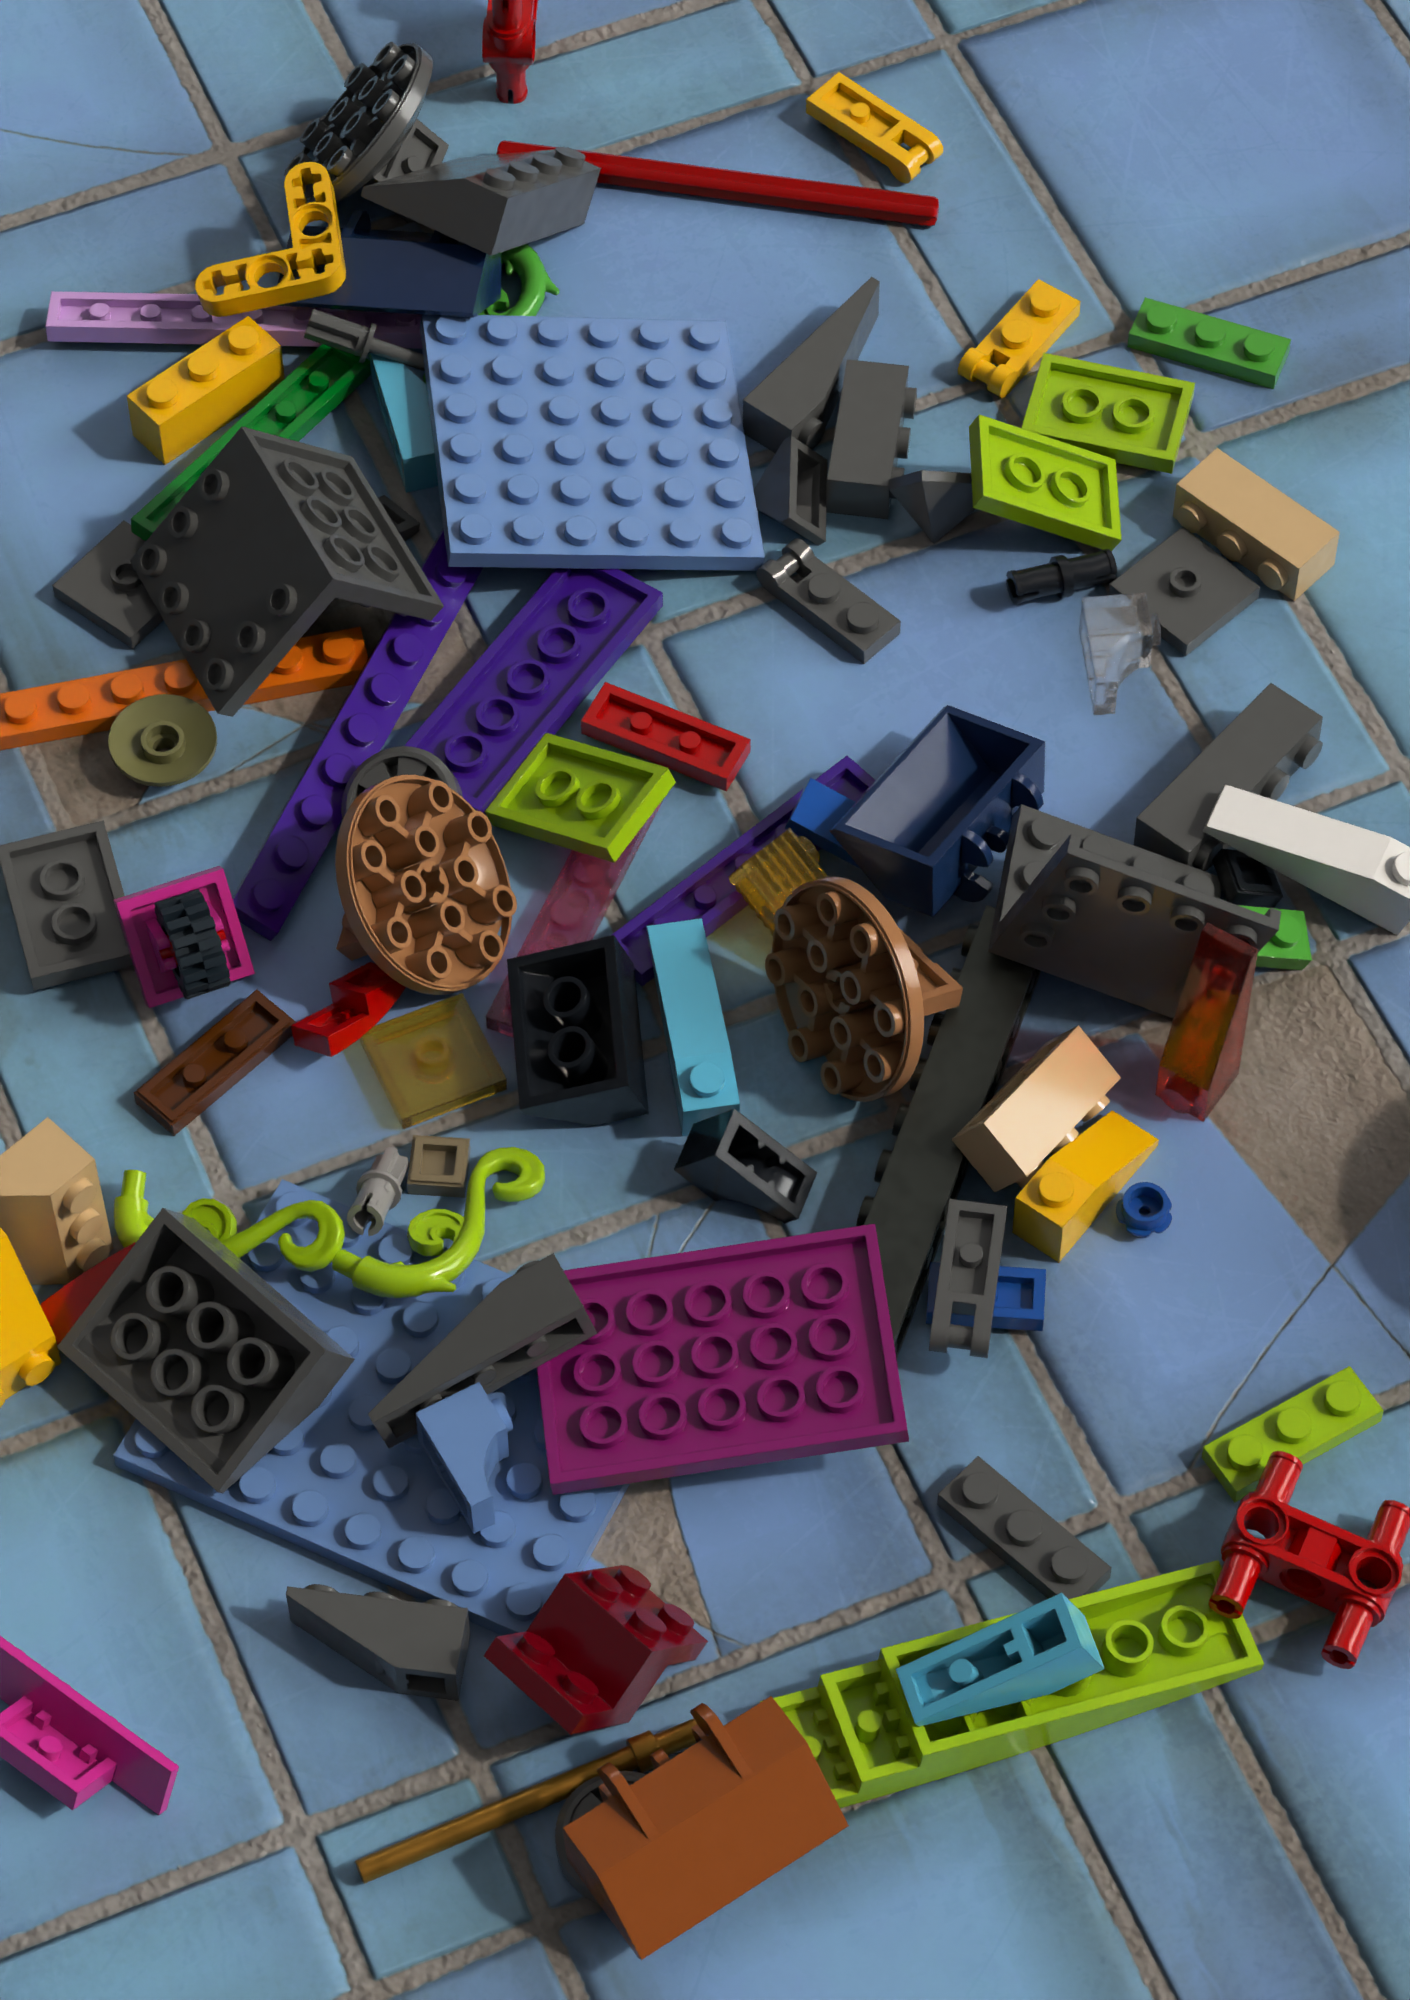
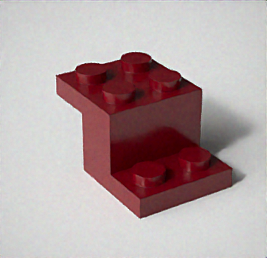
(596, 1648)

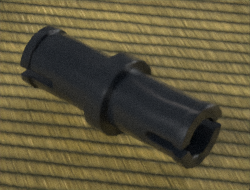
(1061, 576)

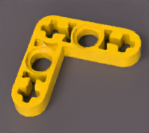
(305, 255)

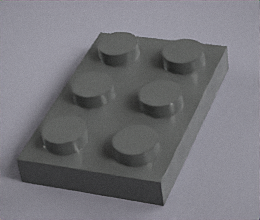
(65, 905)

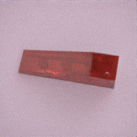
(1208, 1025)

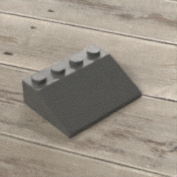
(495, 198)
(203, 1350)

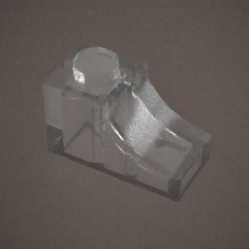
(1115, 642)

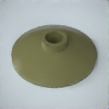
(159, 724)

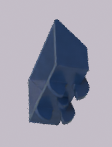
(407, 273)
(943, 810)

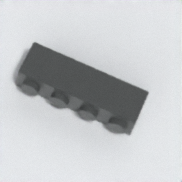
(1251, 754)

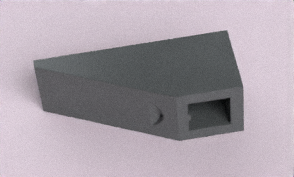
(399, 1642)

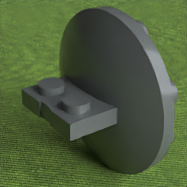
(375, 124)

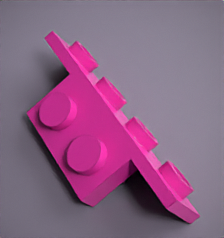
(71, 1742)

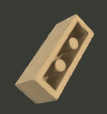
(1255, 524)
(1038, 1110)

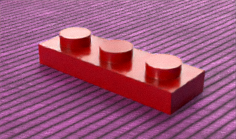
(665, 736)

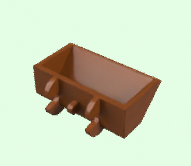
(702, 1824)

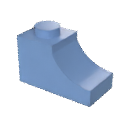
(464, 1443)

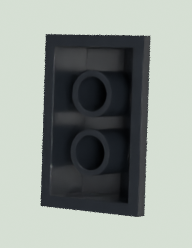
(578, 1033)

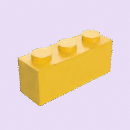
(205, 390)

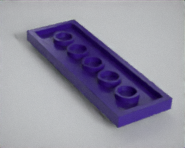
(535, 675)

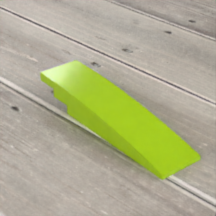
(1154, 1646)

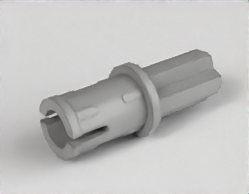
(378, 1192)

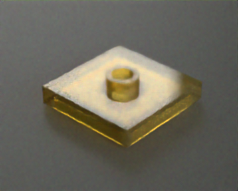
(433, 1061)

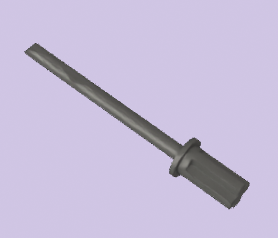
(357, 339)

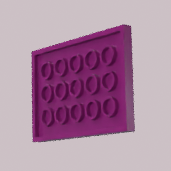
(724, 1361)

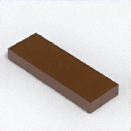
(214, 1062)

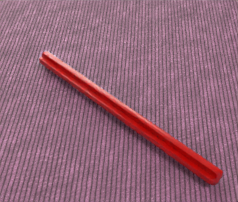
(754, 187)

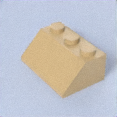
(53, 1206)

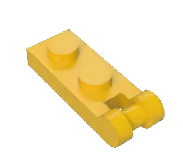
(874, 126)
(1020, 338)

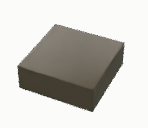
(438, 1166)

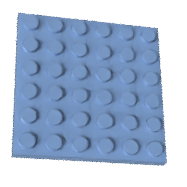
(589, 443)

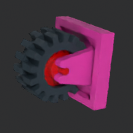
(184, 937)

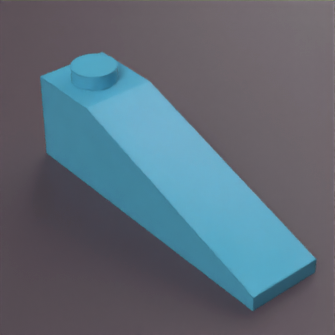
(692, 1022)

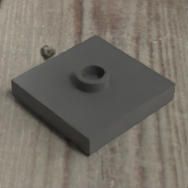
(1188, 588)
(109, 589)

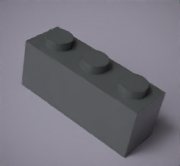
(869, 438)

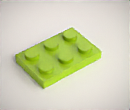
(1110, 411)
(1044, 483)
(580, 797)

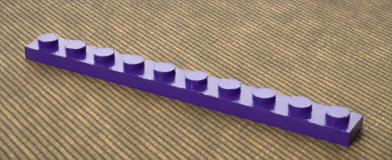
(353, 736)

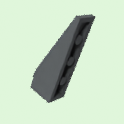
(809, 382)
(501, 1339)

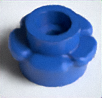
(1144, 1197)

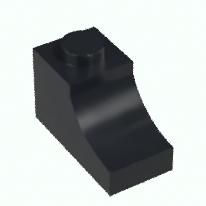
(744, 1164)

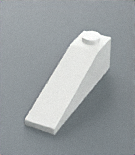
(1327, 855)

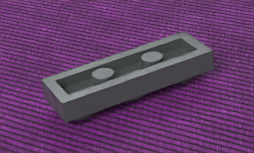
(1022, 1533)

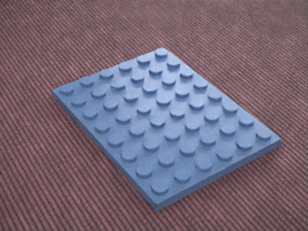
(384, 1508)

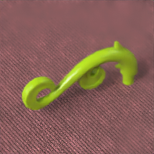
(132, 1220)
(433, 1225)

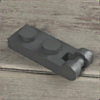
(829, 601)
(968, 1276)

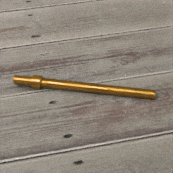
(527, 1801)

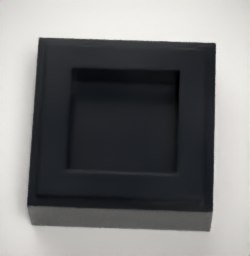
(1246, 880)

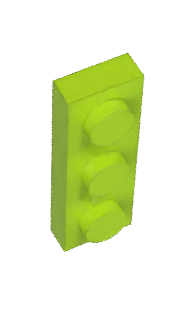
(1300, 1426)

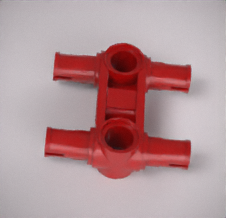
(510, 44)
(1311, 1559)

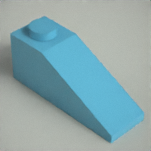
(407, 421)
(1003, 1663)

